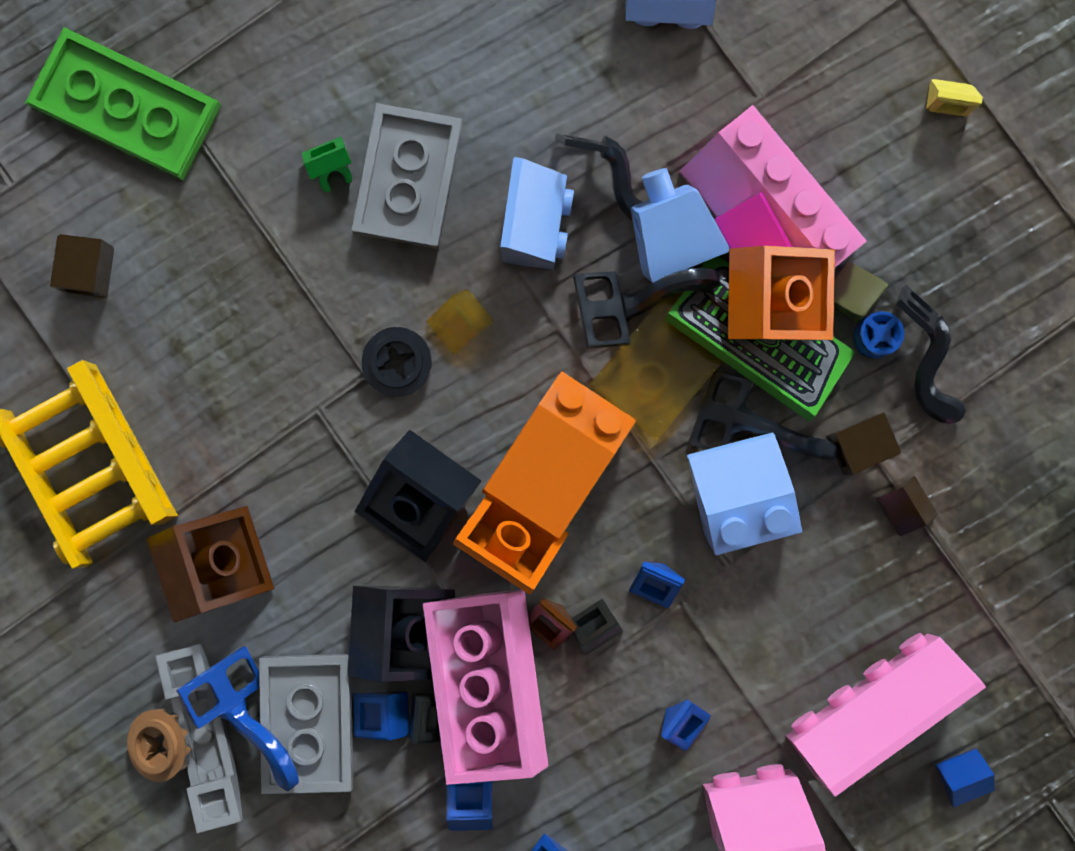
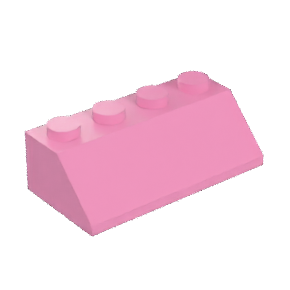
(753, 159)
(485, 687)
(883, 711)

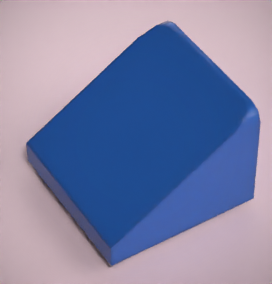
(381, 715)
(469, 806)

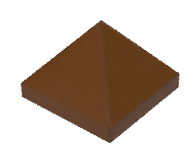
(551, 623)

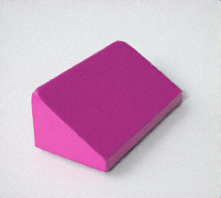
(752, 225)

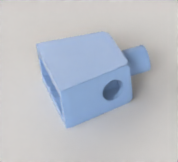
(673, 228)

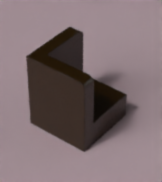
(82, 266)
(864, 444)

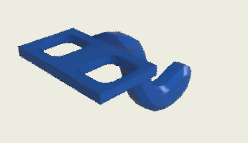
(232, 707)

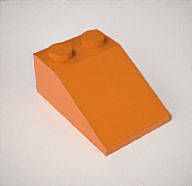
(559, 456)

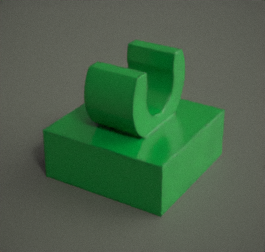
(325, 159)

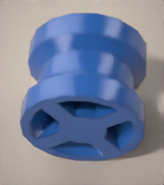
(884, 328)

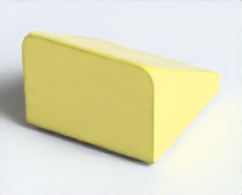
(952, 98)

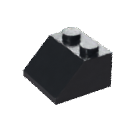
(417, 495)
(390, 632)

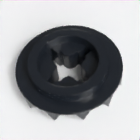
(377, 355)

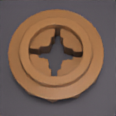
(143, 745)

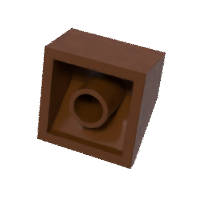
(210, 563)

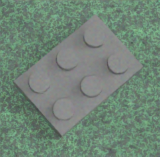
(407, 176)
(310, 713)

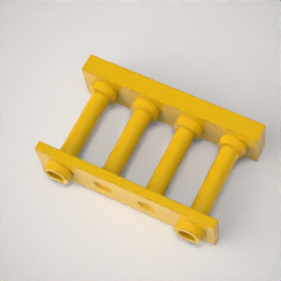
(128, 465)

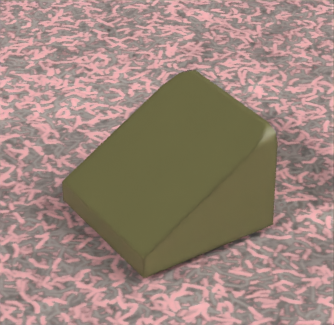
(856, 291)

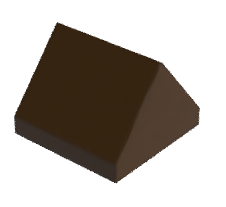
(907, 507)

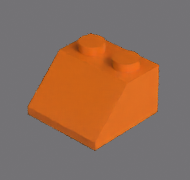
(781, 293)
(508, 544)

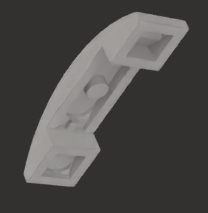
(211, 762)

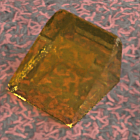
(459, 320)

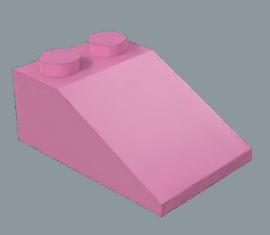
(761, 812)

